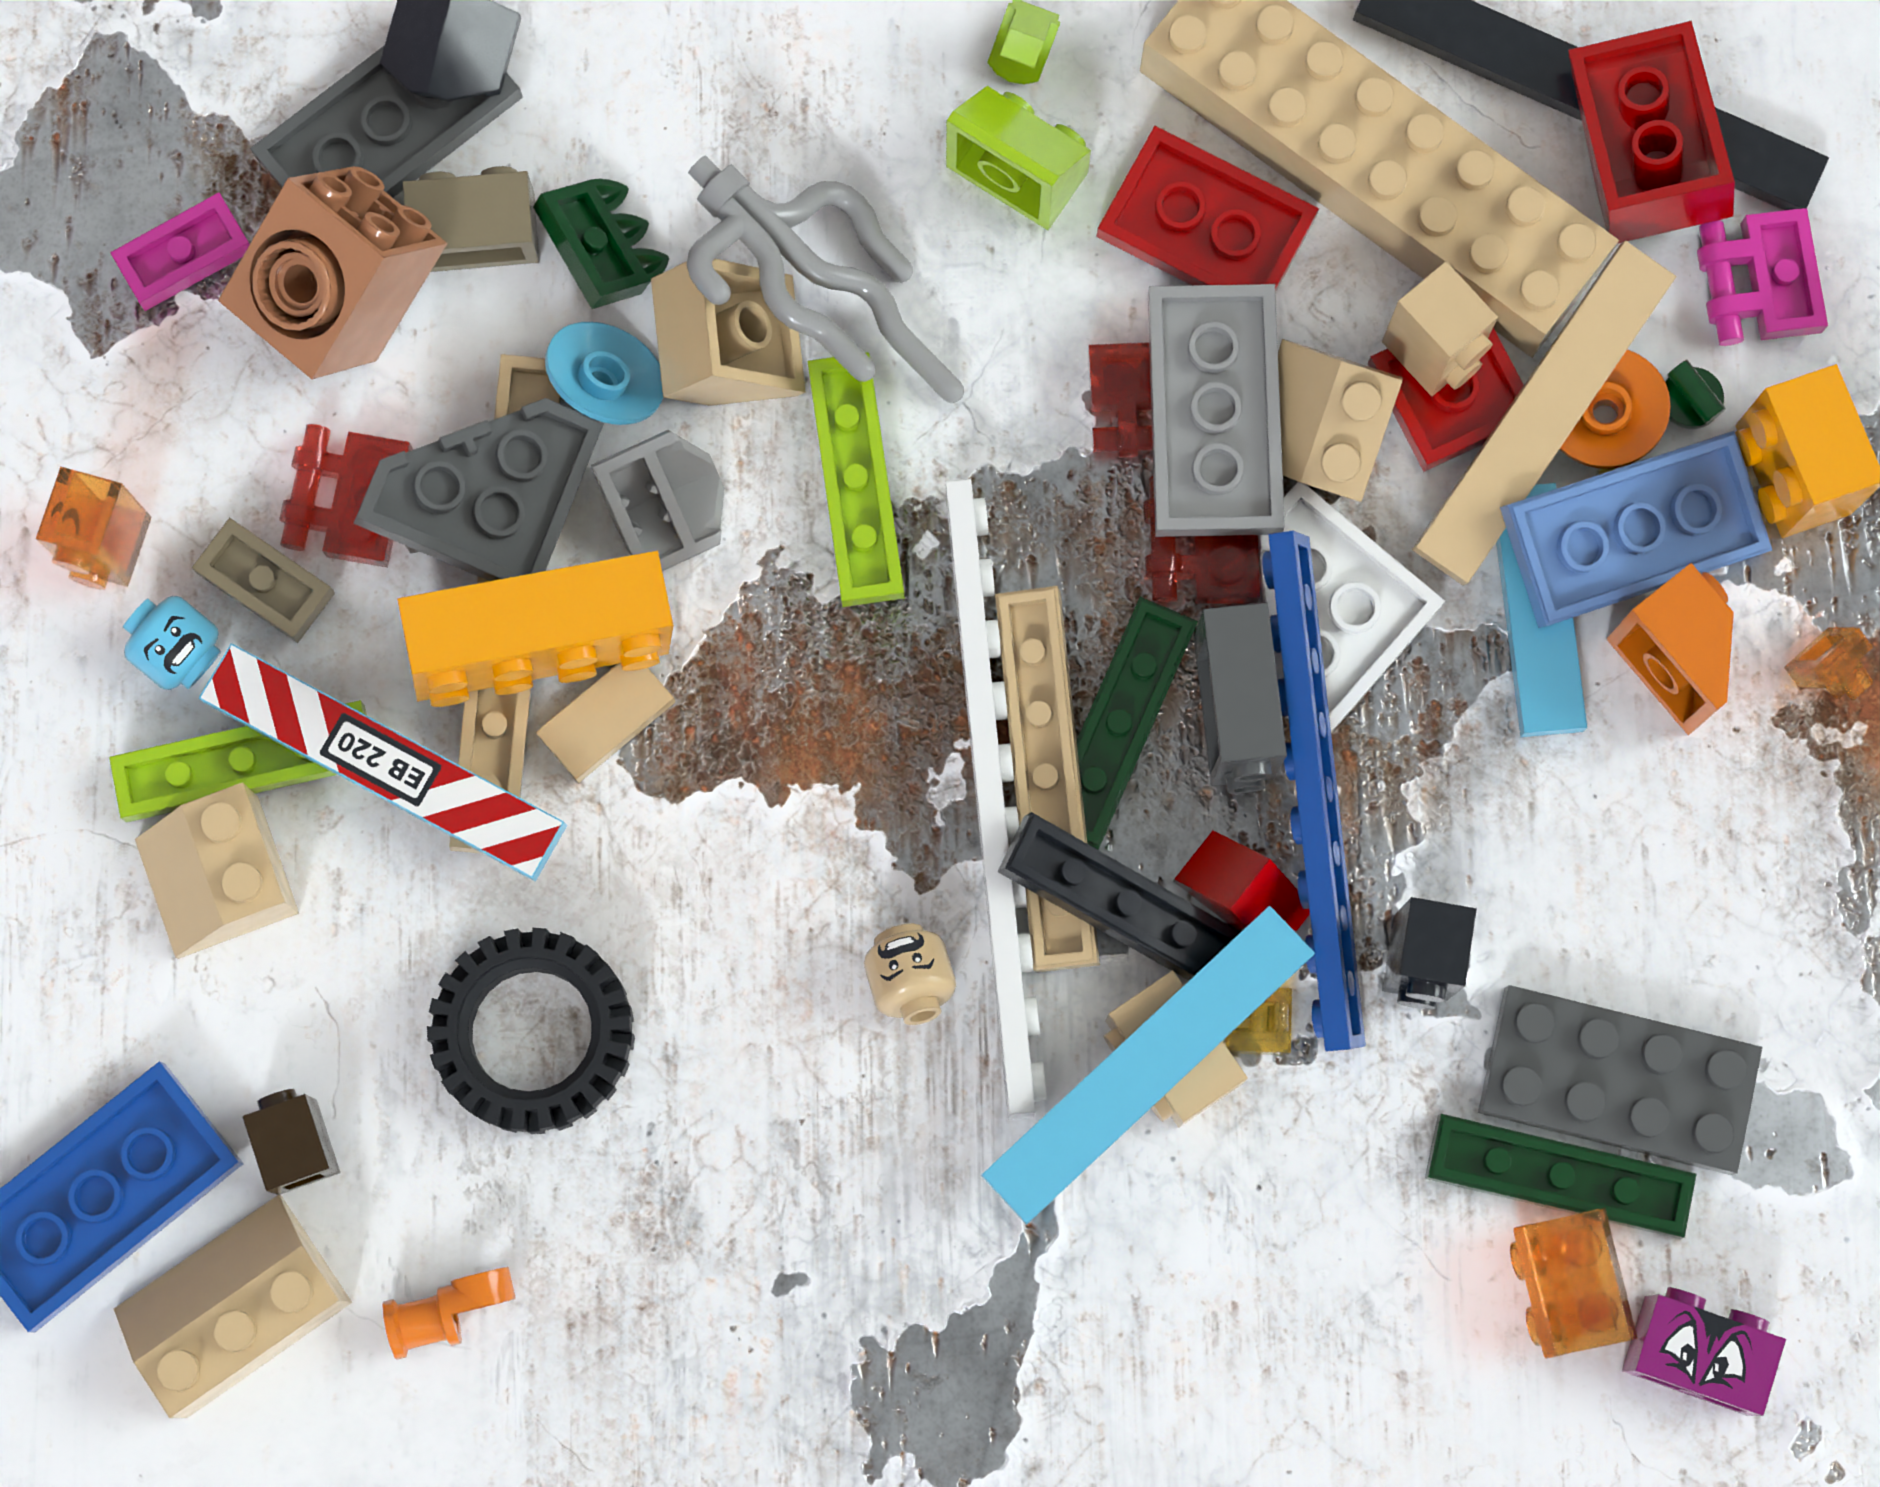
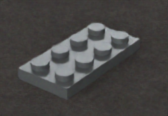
(377, 126)
(1620, 1080)

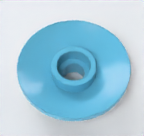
(604, 373)

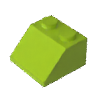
(1015, 154)

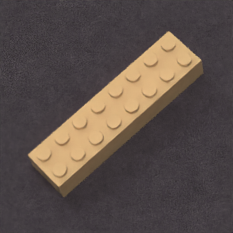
(1379, 157)

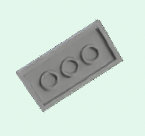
(1215, 410)

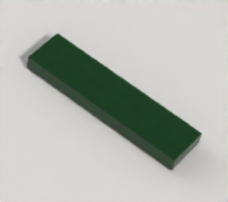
(1127, 709)
(1560, 1175)

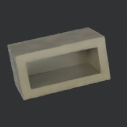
(480, 216)

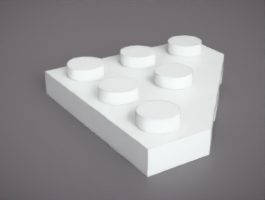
(1363, 597)

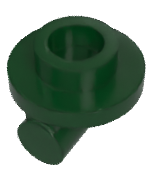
(1694, 396)

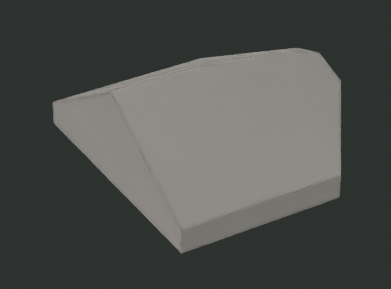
(663, 497)

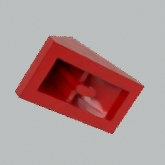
(1239, 883)

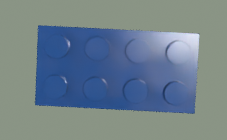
(105, 1194)

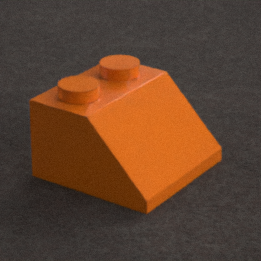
(1681, 645)

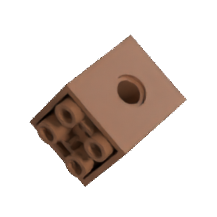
(332, 270)

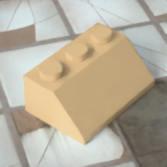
(229, 1309)

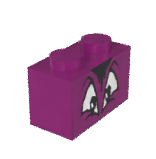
(1705, 1353)

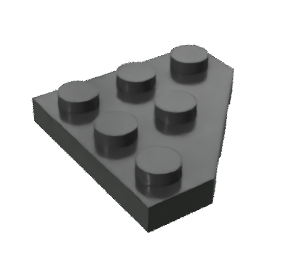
(487, 492)

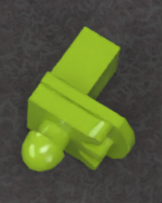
(1023, 42)

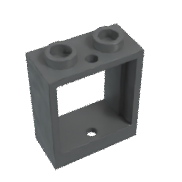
(1239, 697)

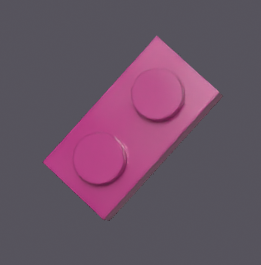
(181, 251)

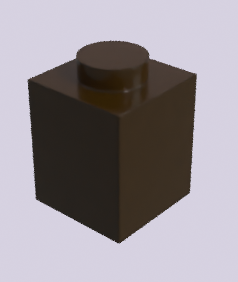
(290, 1141)

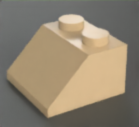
(726, 349)
(1332, 418)
(215, 870)

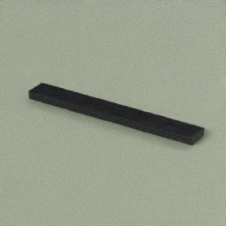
(1541, 70)

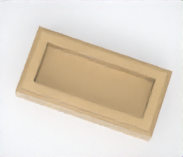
(604, 719)

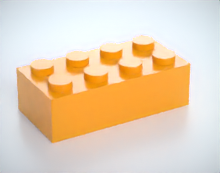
(537, 628)

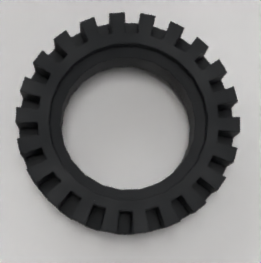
(484, 970)

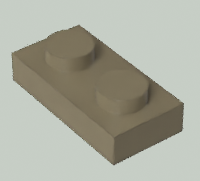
(263, 580)

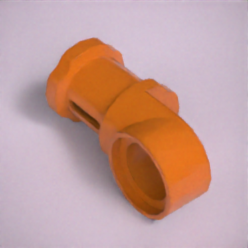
(437, 1316)

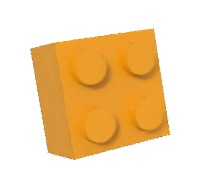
(1808, 452)

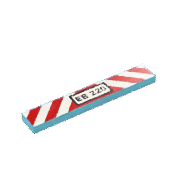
(383, 762)

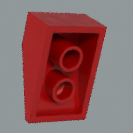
(1652, 133)

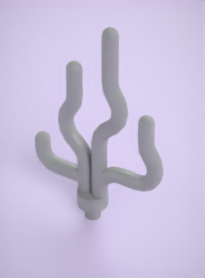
(768, 234)

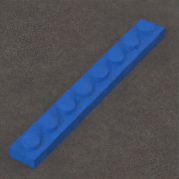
(1317, 817)

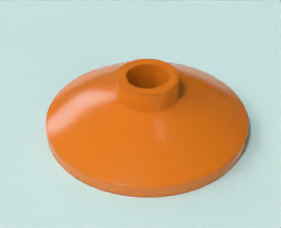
(1642, 411)

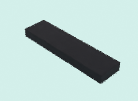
(1113, 897)

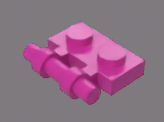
(1781, 274)

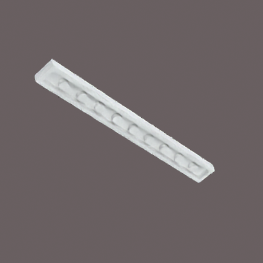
(997, 824)

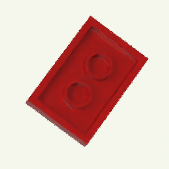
(1204, 217)

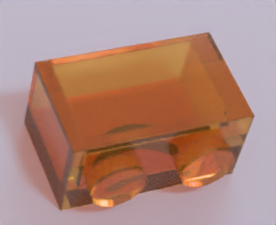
(93, 529)

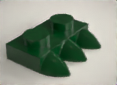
(599, 243)

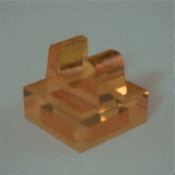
(1833, 663)

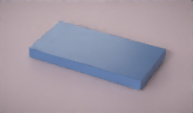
(1635, 528)

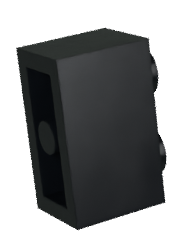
(1428, 952)

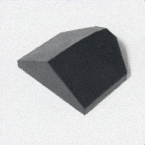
(450, 47)

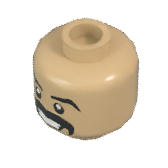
(909, 973)

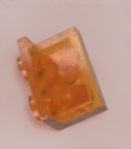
(1572, 1284)

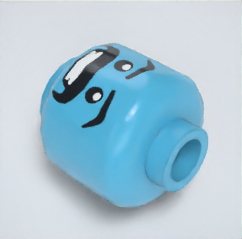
(171, 642)

